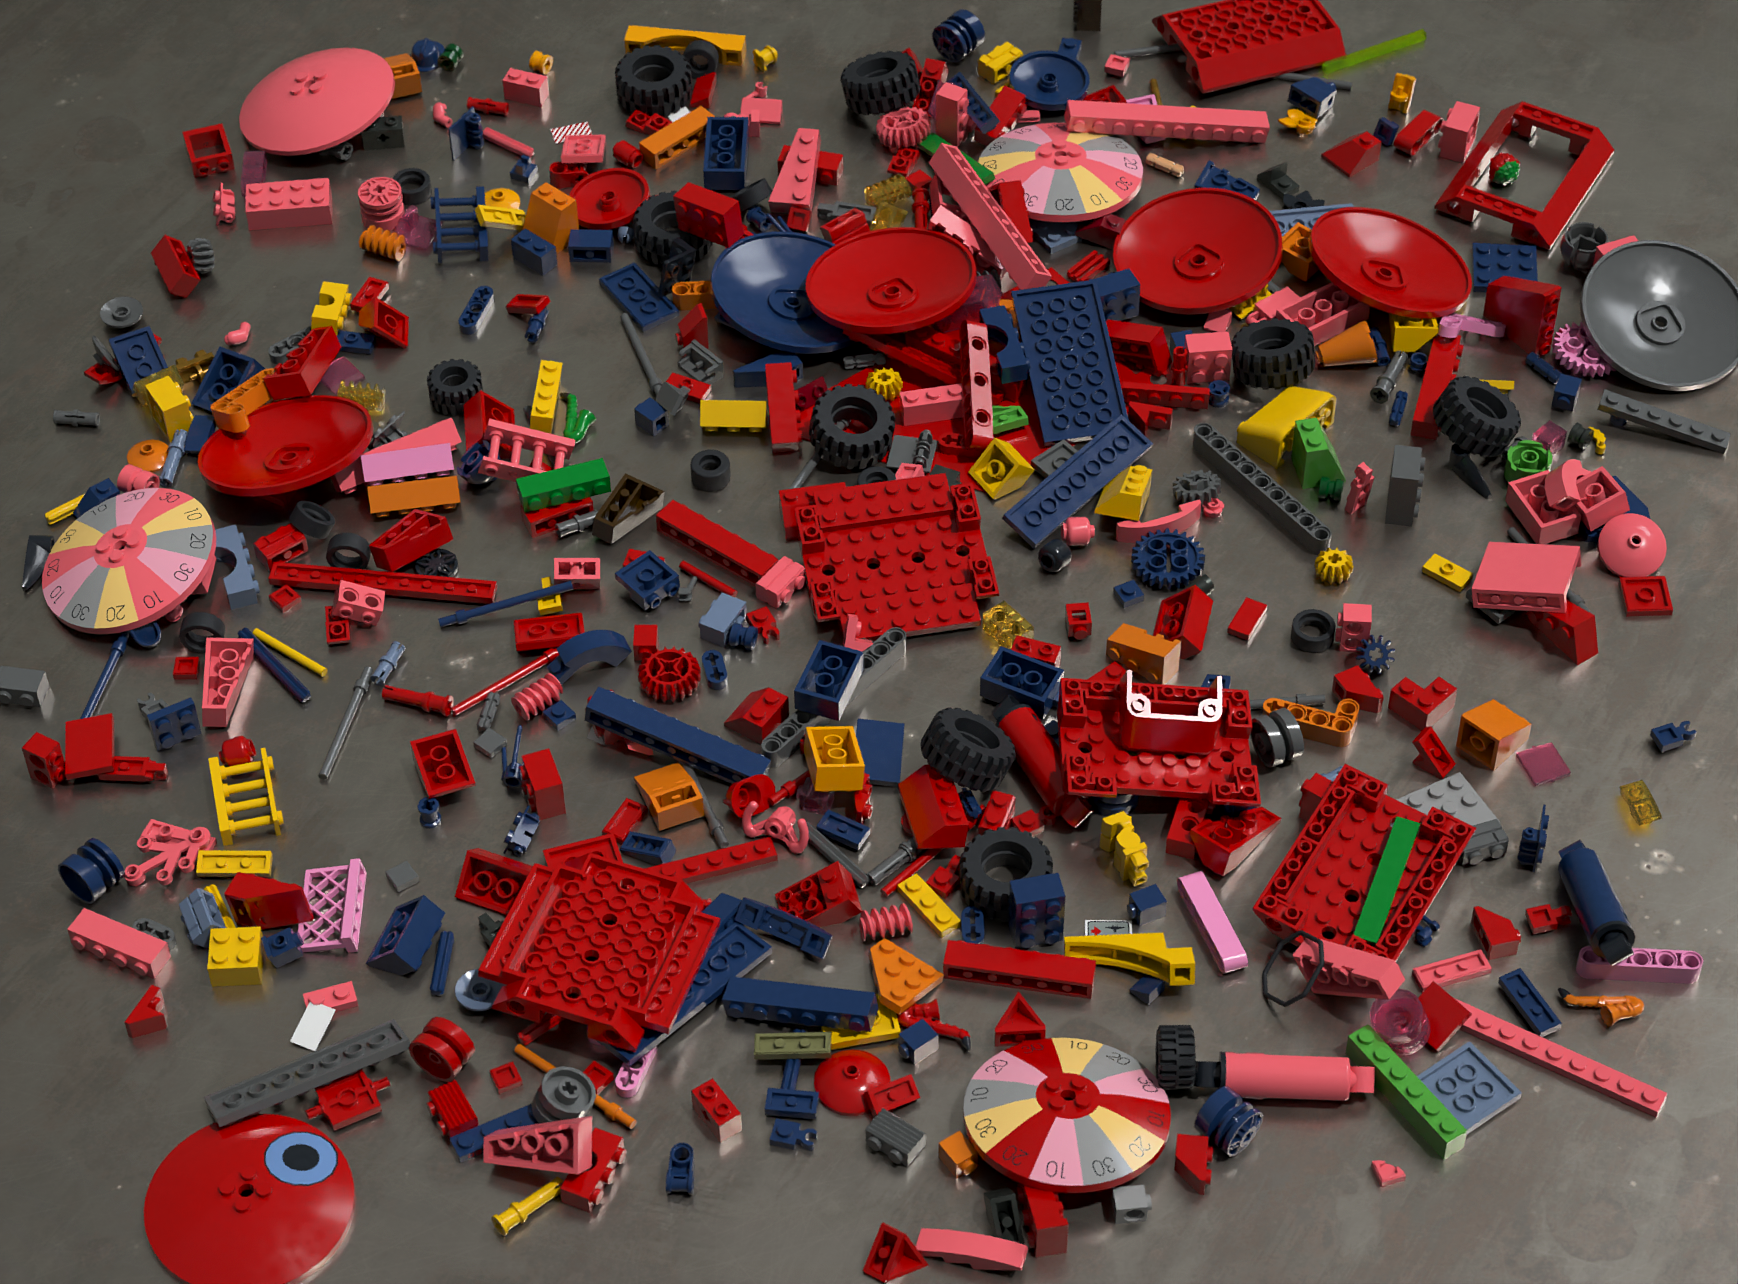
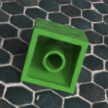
(1313, 454)

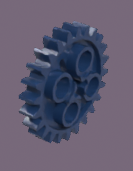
(1150, 558)

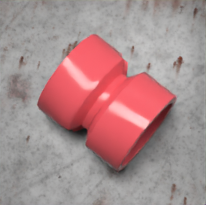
(134, 478)

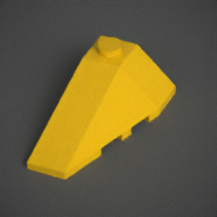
(1410, 333)

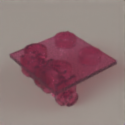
(418, 230)

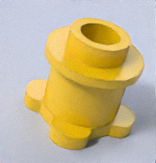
(765, 57)

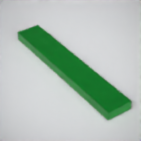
(932, 143)
(1386, 880)

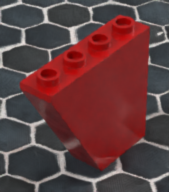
(1526, 310)

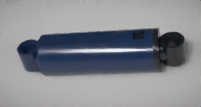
(1596, 903)

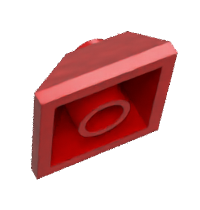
(1354, 153)
(385, 322)

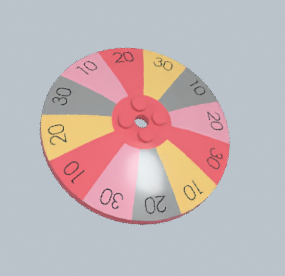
(1066, 172)
(116, 590)

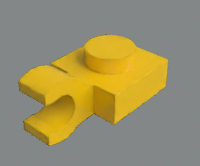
(549, 604)

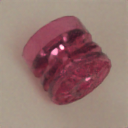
(1401, 1010)

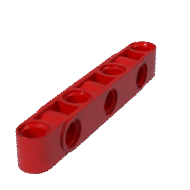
(976, 385)

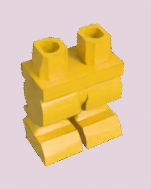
(1129, 854)

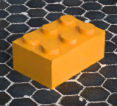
(834, 758)

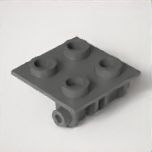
(389, 433)
(913, 451)

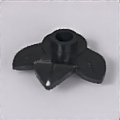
(1302, 200)

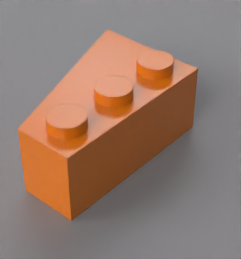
(1145, 654)

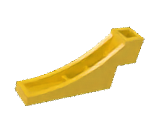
(1136, 952)

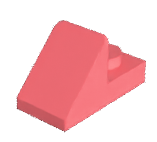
(852, 629)

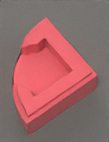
(1386, 1173)

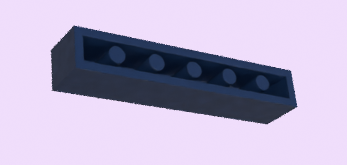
(800, 1004)

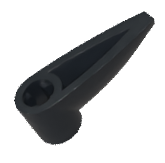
(1467, 470)
(36, 556)

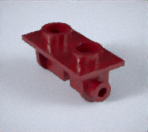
(810, 393)

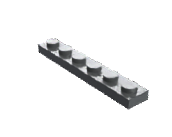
(1664, 421)

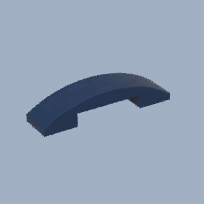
(785, 926)

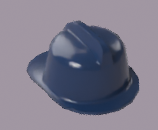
(426, 54)

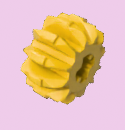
(885, 383)
(1333, 566)

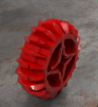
(669, 682)

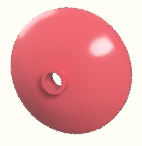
(1624, 556)

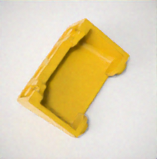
(1272, 427)

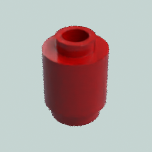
(627, 154)

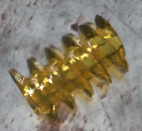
(887, 191)
(366, 396)

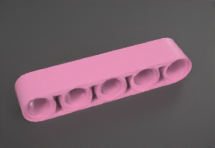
(1212, 922)
(1643, 966)

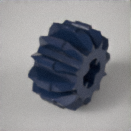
(1378, 661)

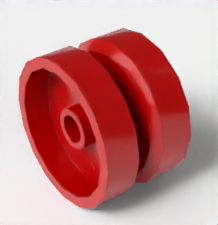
(441, 1049)

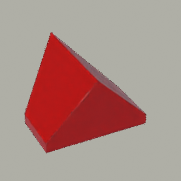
(1018, 1024)
(892, 1255)

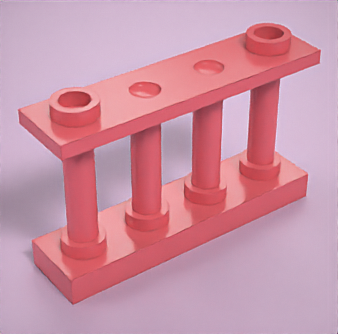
(524, 438)

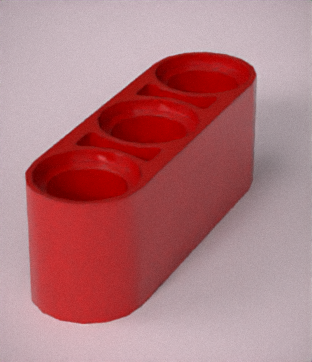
(1418, 132)

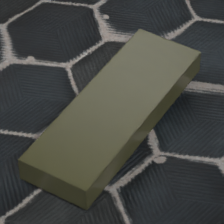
(792, 1045)

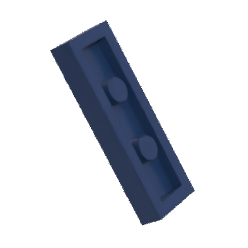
(1529, 1003)

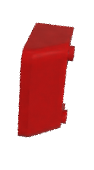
(1168, 732)

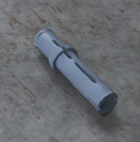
(176, 451)

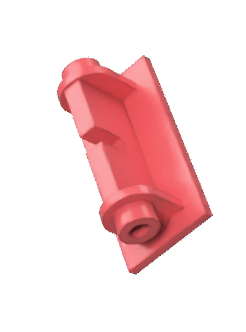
(224, 206)

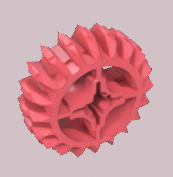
(903, 127)

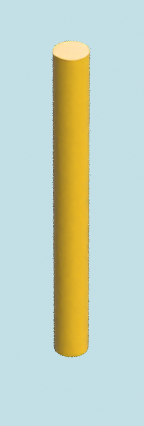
(291, 653)

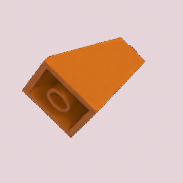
(551, 215)
(1492, 733)

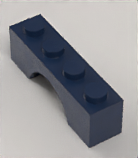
(1010, 362)

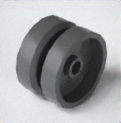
(1277, 737)
(563, 1095)

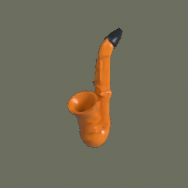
(1612, 1007)

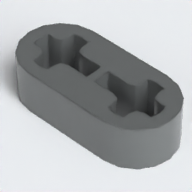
(156, 930)

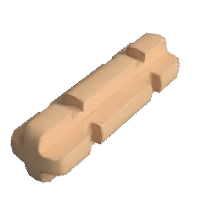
(1164, 165)

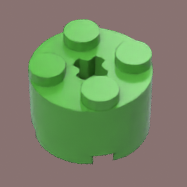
(1526, 459)

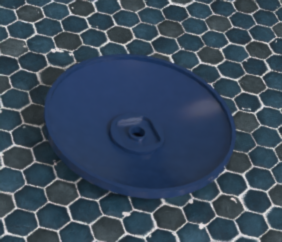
(760, 279)

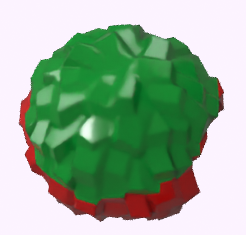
(1504, 169)

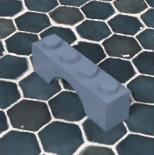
(239, 584)

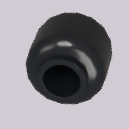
(1054, 555)

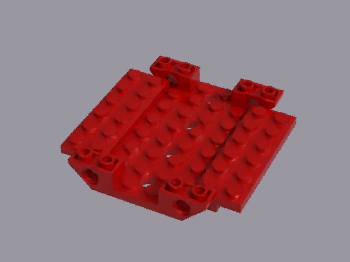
(890, 527)
(642, 959)

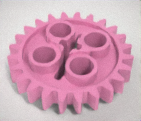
(1571, 344)

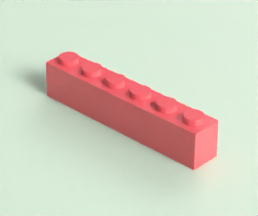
(435, 434)

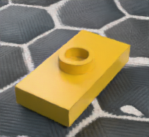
(1447, 572)

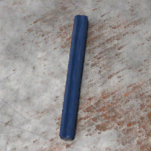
(276, 667)

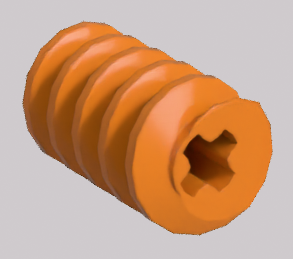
(383, 243)

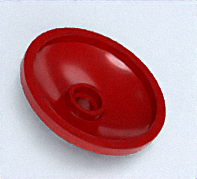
(844, 1091)

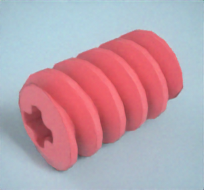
(536, 696)
(885, 921)

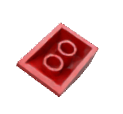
(442, 763)

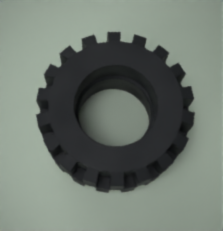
(453, 385)
(1175, 1056)

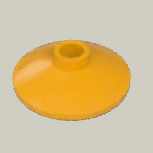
(502, 198)

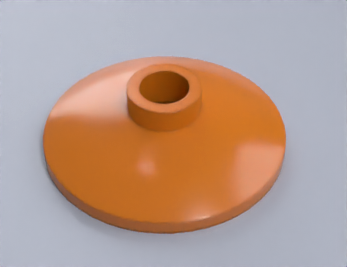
(148, 455)

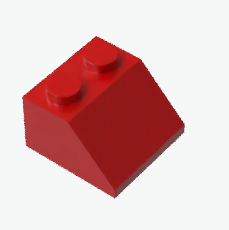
(759, 714)

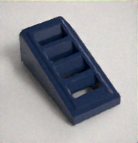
(663, 847)

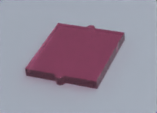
(341, 370)
(1543, 764)

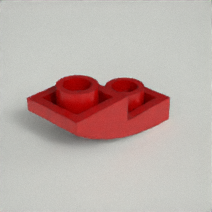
(645, 124)
(904, 161)
(336, 628)
(862, 801)

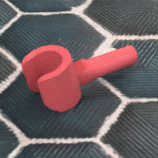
(760, 91)

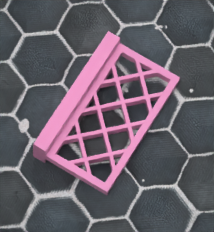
(353, 887)

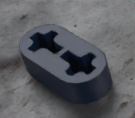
(710, 671)
(977, 928)

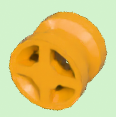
(541, 62)

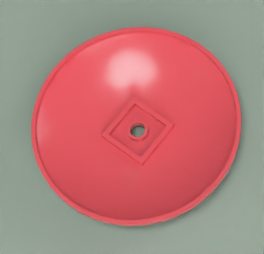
(317, 101)

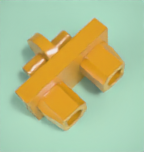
(1402, 92)

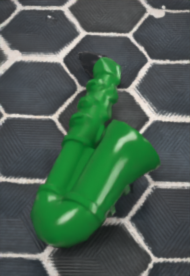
(576, 425)

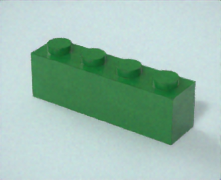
(563, 485)

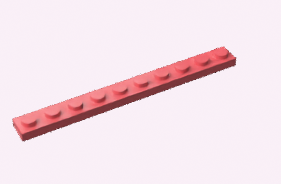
(1564, 1061)

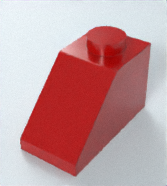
(693, 327)
(1495, 933)

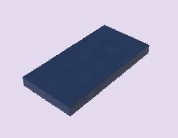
(638, 297)

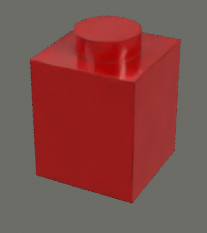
(645, 640)

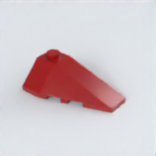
(1230, 840)

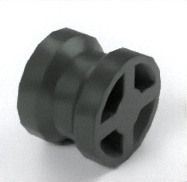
(1580, 436)

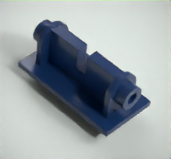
(516, 839)

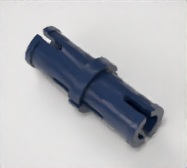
(535, 325)
(1382, 355)

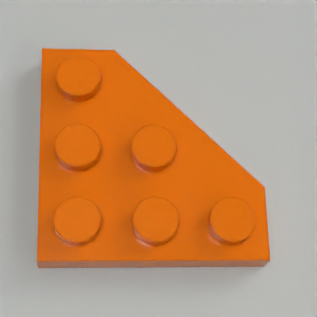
(900, 976)

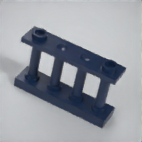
(479, 246)

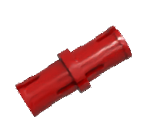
(488, 106)
(1179, 366)

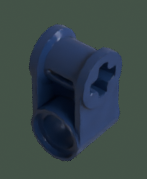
(680, 1173)

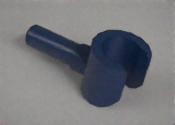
(1423, 935)

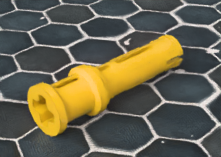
(519, 1212)

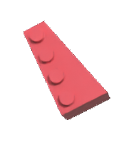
(952, 225)
(224, 674)
(1348, 971)

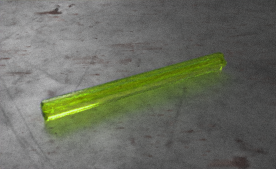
(1374, 51)

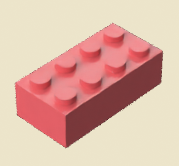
(289, 204)
(1325, 312)

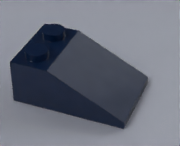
(223, 375)

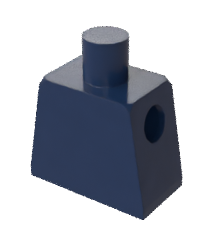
(1312, 96)

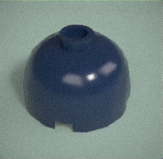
(471, 463)

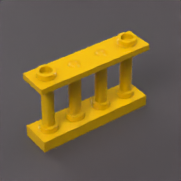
(223, 791)

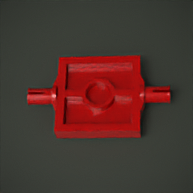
(348, 1099)

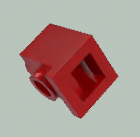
(1078, 625)

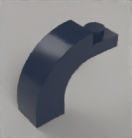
(588, 648)

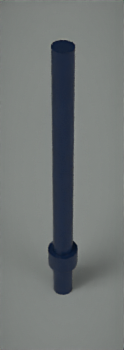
(463, 616)
(117, 650)

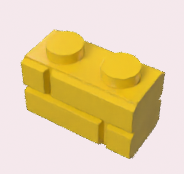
(998, 62)

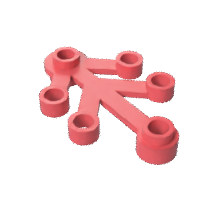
(169, 853)

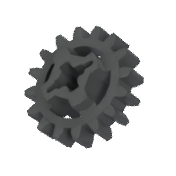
(1196, 487)

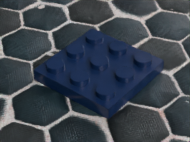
(1501, 260)

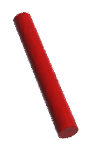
(704, 577)

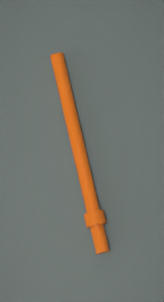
(611, 1110)

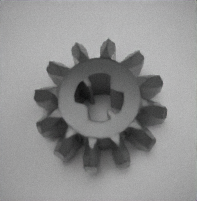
(201, 255)

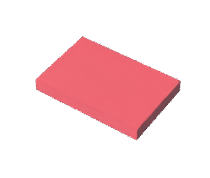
(583, 148)

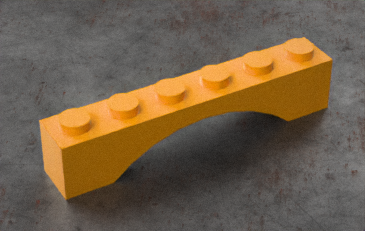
(730, 47)

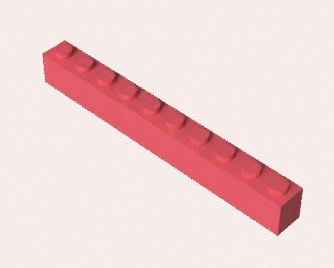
(1166, 121)
(989, 218)

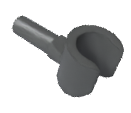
(685, 593)

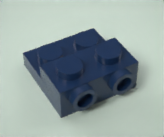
(648, 580)

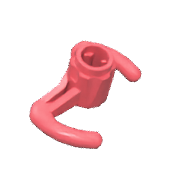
(778, 826)

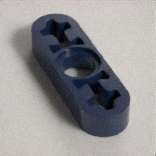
(477, 317)

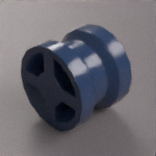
(1219, 393)

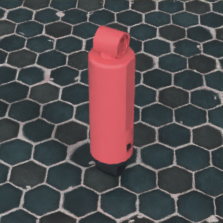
(1285, 1076)

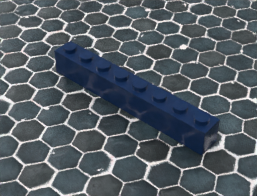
(673, 737)

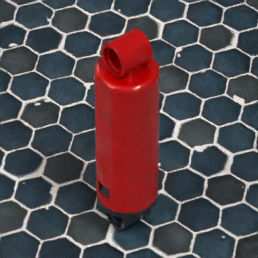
(1039, 759)

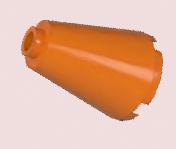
(1348, 348)

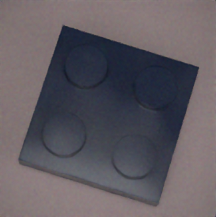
(174, 724)

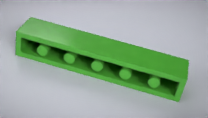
(1407, 1092)

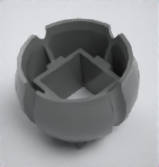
(1580, 244)

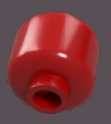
(237, 751)

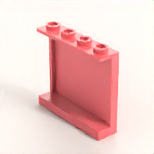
(1525, 577)

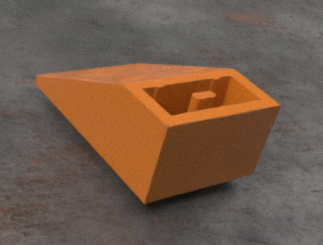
(405, 75)
(670, 795)

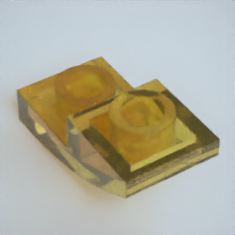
(1641, 802)

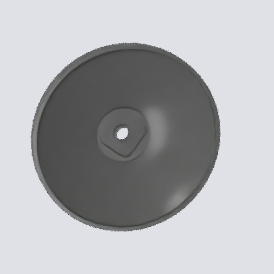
(1667, 285)

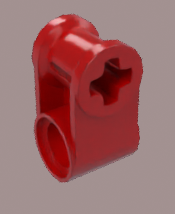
(566, 174)

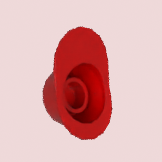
(755, 788)

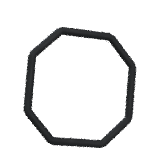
(1311, 981)

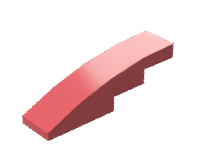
(979, 1250)

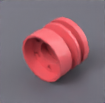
(381, 203)

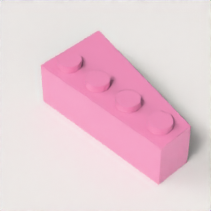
(407, 463)

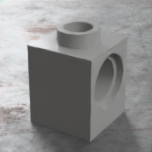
(1130, 1204)

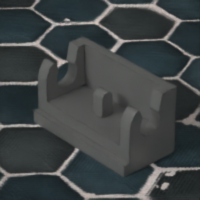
(701, 363)

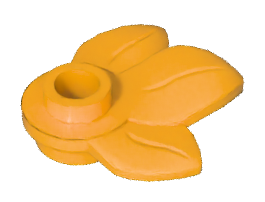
(1297, 119)

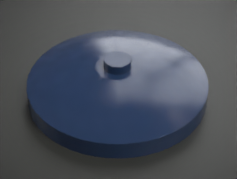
(1049, 79)

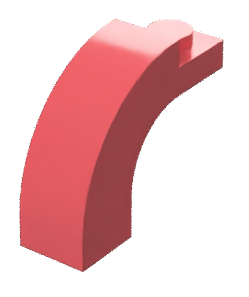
(1561, 484)

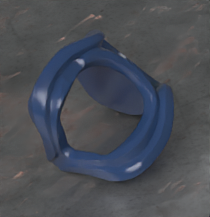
(147, 635)

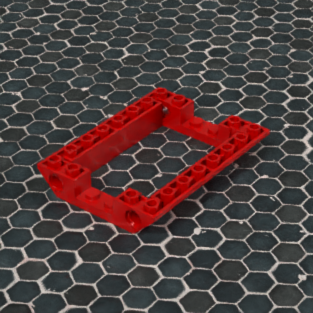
(1529, 224)

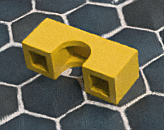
(332, 306)

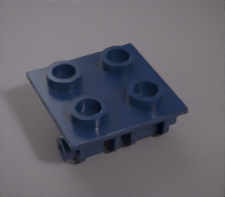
(465, 132)
(1532, 841)

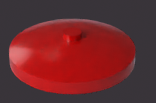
(609, 198)

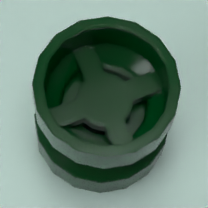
(450, 57)
(1331, 488)

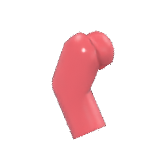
(438, 115)
(239, 336)

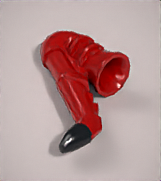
(928, 1012)

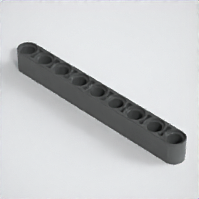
(1261, 488)
(877, 660)

